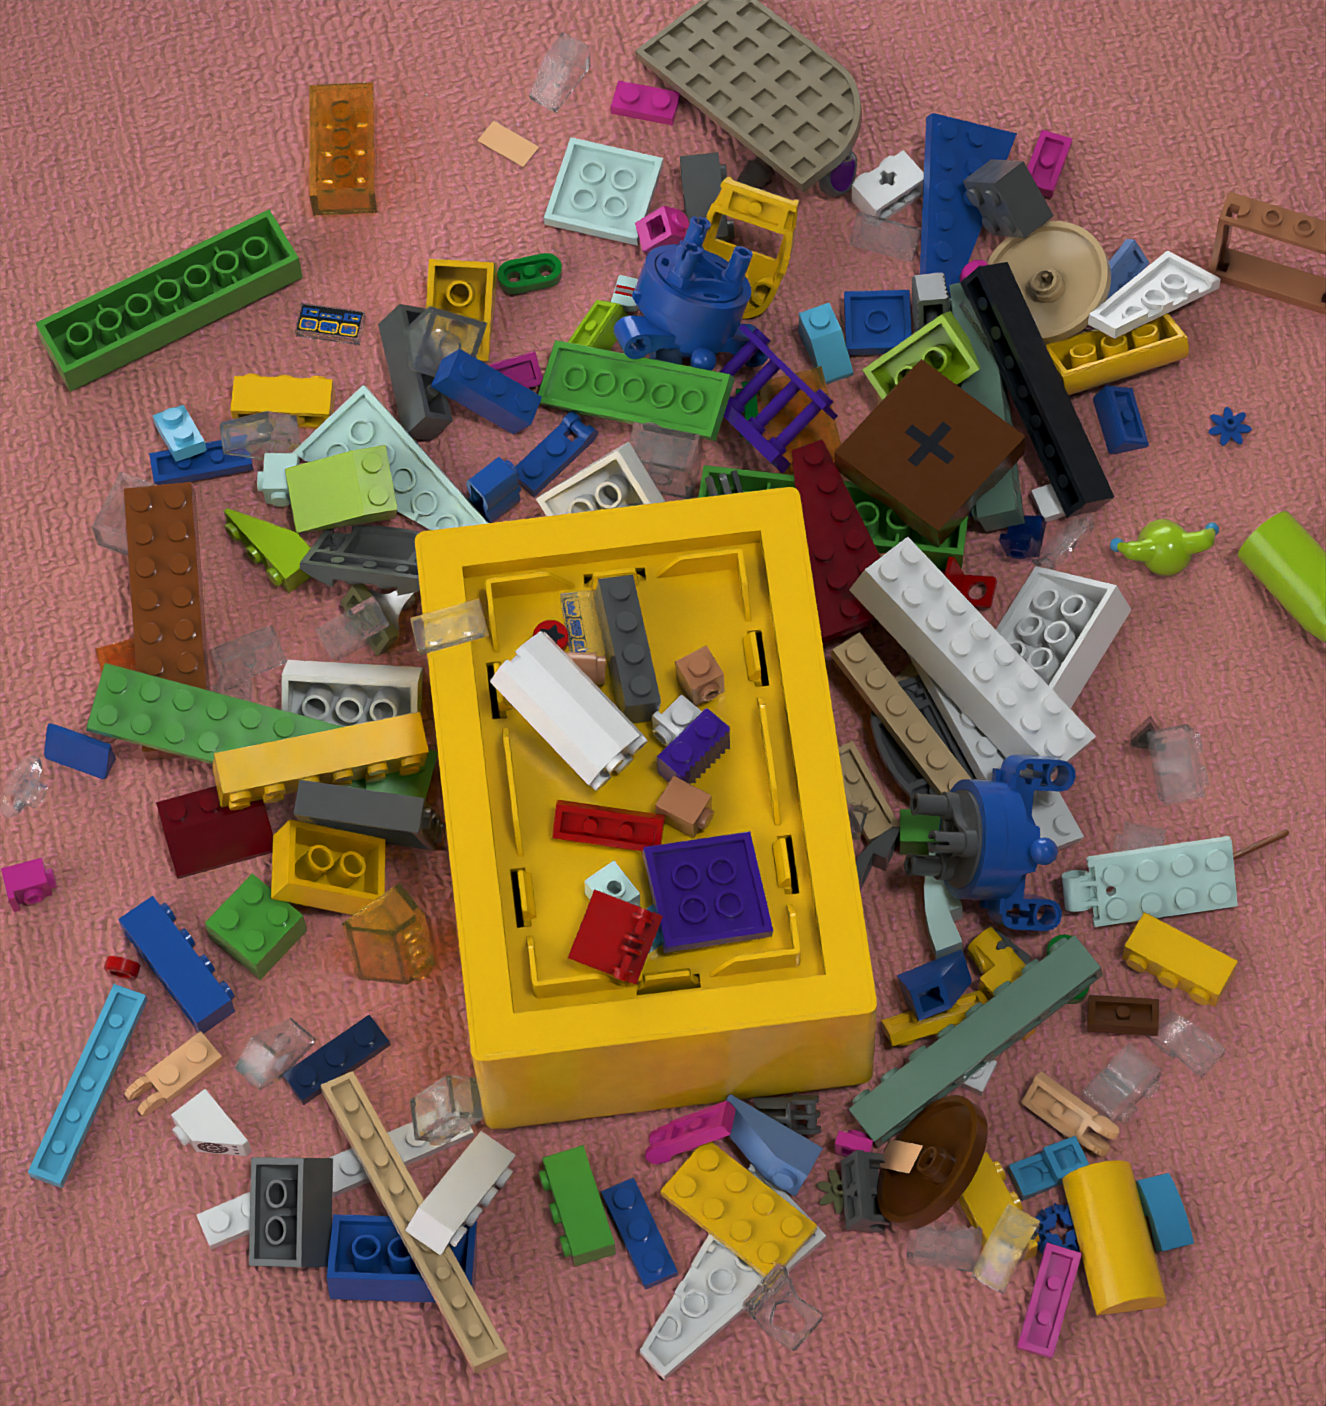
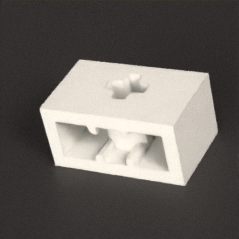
(888, 187)

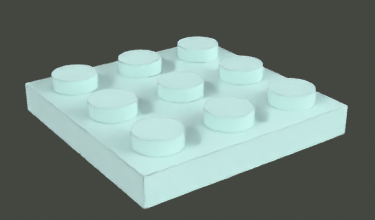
(603, 190)

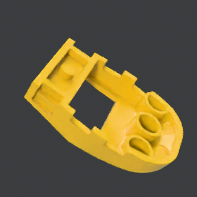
(764, 211)

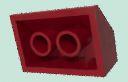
(210, 837)

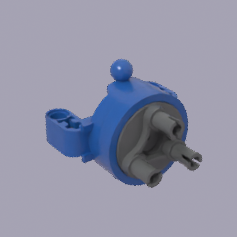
(992, 840)

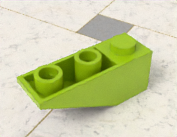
(271, 545)

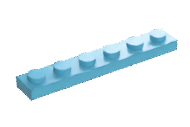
(87, 1086)

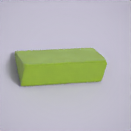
(598, 326)

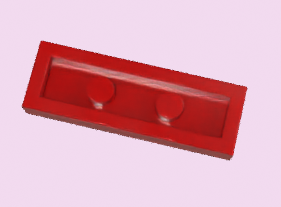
(607, 825)

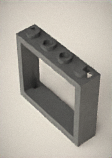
(384, 815)

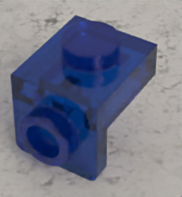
(1024, 539)

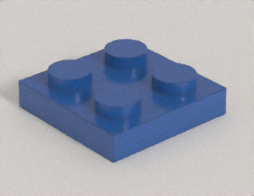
(876, 320)

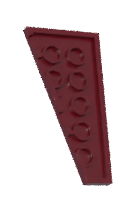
(835, 539)

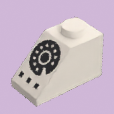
(208, 1127)

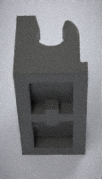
(860, 1190)

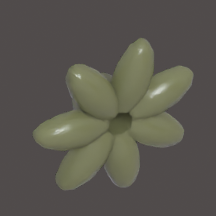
(832, 1192)

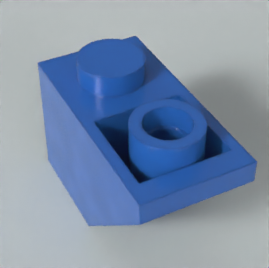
(935, 985)

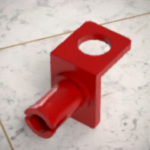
(966, 582)

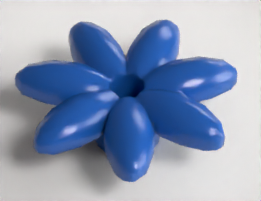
(1229, 426)

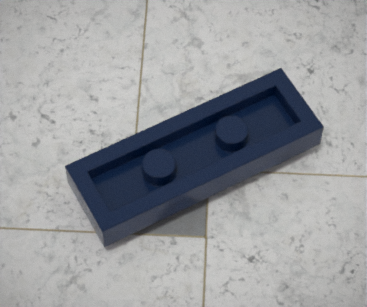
(336, 1058)

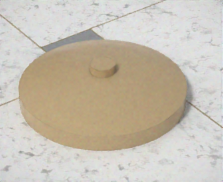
(1059, 275)

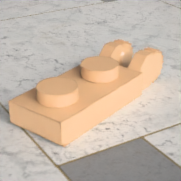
(175, 1073)
(1069, 1114)

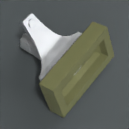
(391, 607)

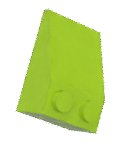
(342, 490)

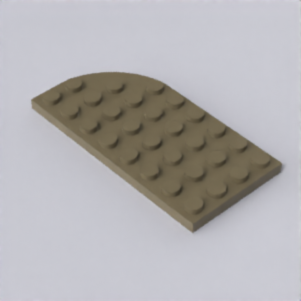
(761, 85)

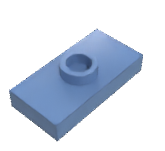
(1126, 264)

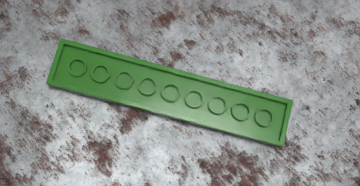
(204, 722)

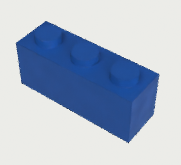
(486, 391)

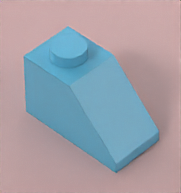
(825, 342)

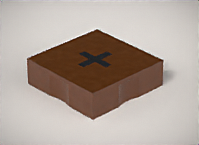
(929, 452)

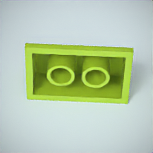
(938, 343)

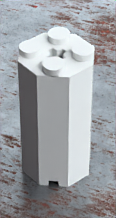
(568, 710)

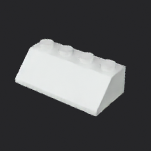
(350, 691)

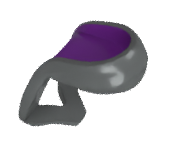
(840, 178)

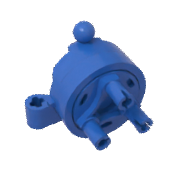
(690, 302)

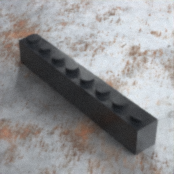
(1037, 390)

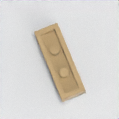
(863, 790)

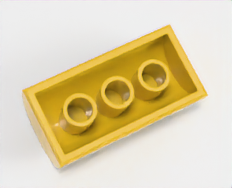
(1099, 359)
(1113, 1238)

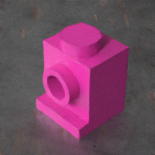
(661, 228)
(28, 882)

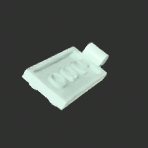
(1154, 881)

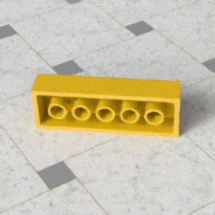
(326, 757)

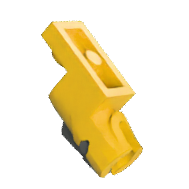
(1000, 961)

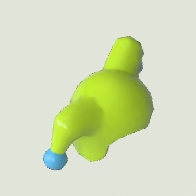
(1166, 546)

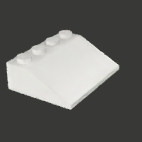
(606, 484)
(1063, 627)

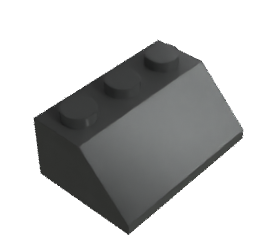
(290, 1211)

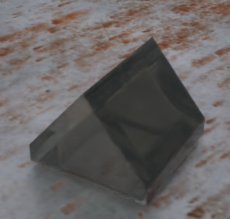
(1139, 735)

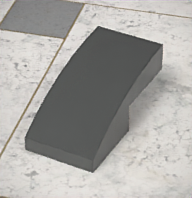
(877, 854)

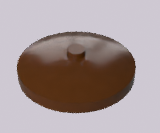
(952, 1150)

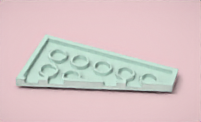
(418, 483)

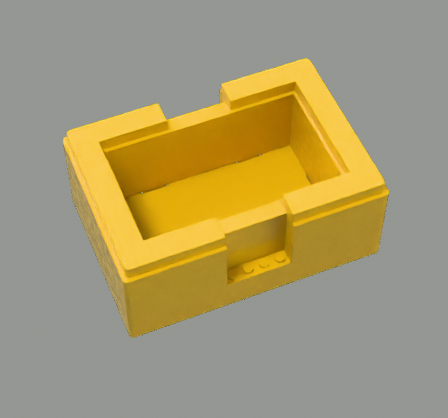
(764, 1011)

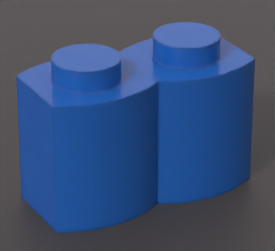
(495, 489)

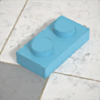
(179, 433)

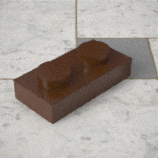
(1123, 1015)

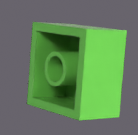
(255, 927)

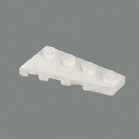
(1151, 294)

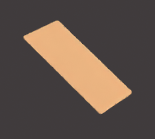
(508, 143)
(900, 1156)

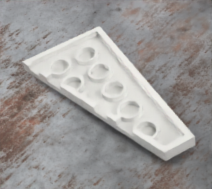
(709, 1298)

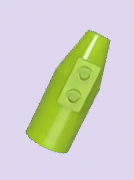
(1291, 568)

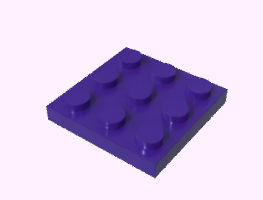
(707, 892)

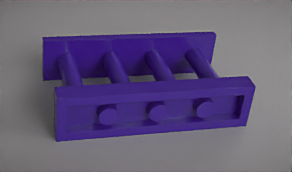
(754, 427)

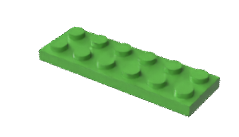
(635, 389)

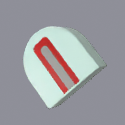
(623, 293)

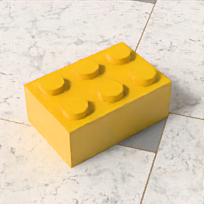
(327, 867)

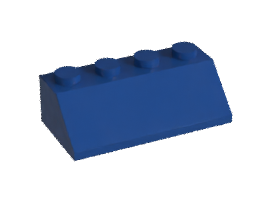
(374, 1264)

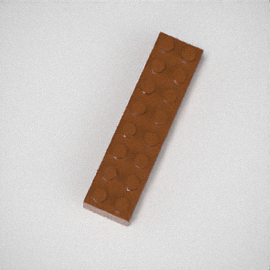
(166, 587)

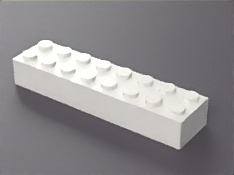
(969, 657)

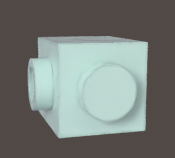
(273, 478)
(614, 883)

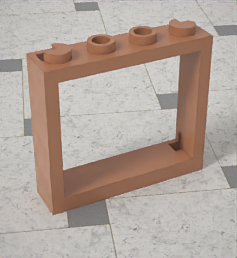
(1261, 274)

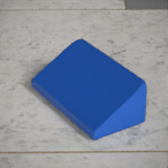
(1120, 419)
(78, 751)

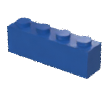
(177, 964)

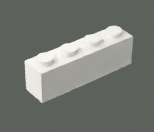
(460, 1193)

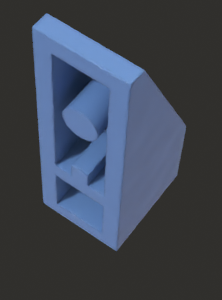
(772, 1148)

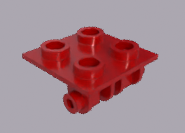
(615, 937)

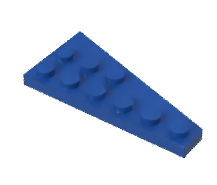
(948, 217)

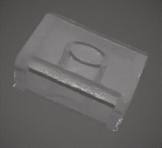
(439, 334)

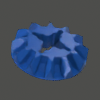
(1048, 1220)

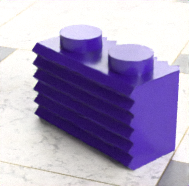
(695, 748)

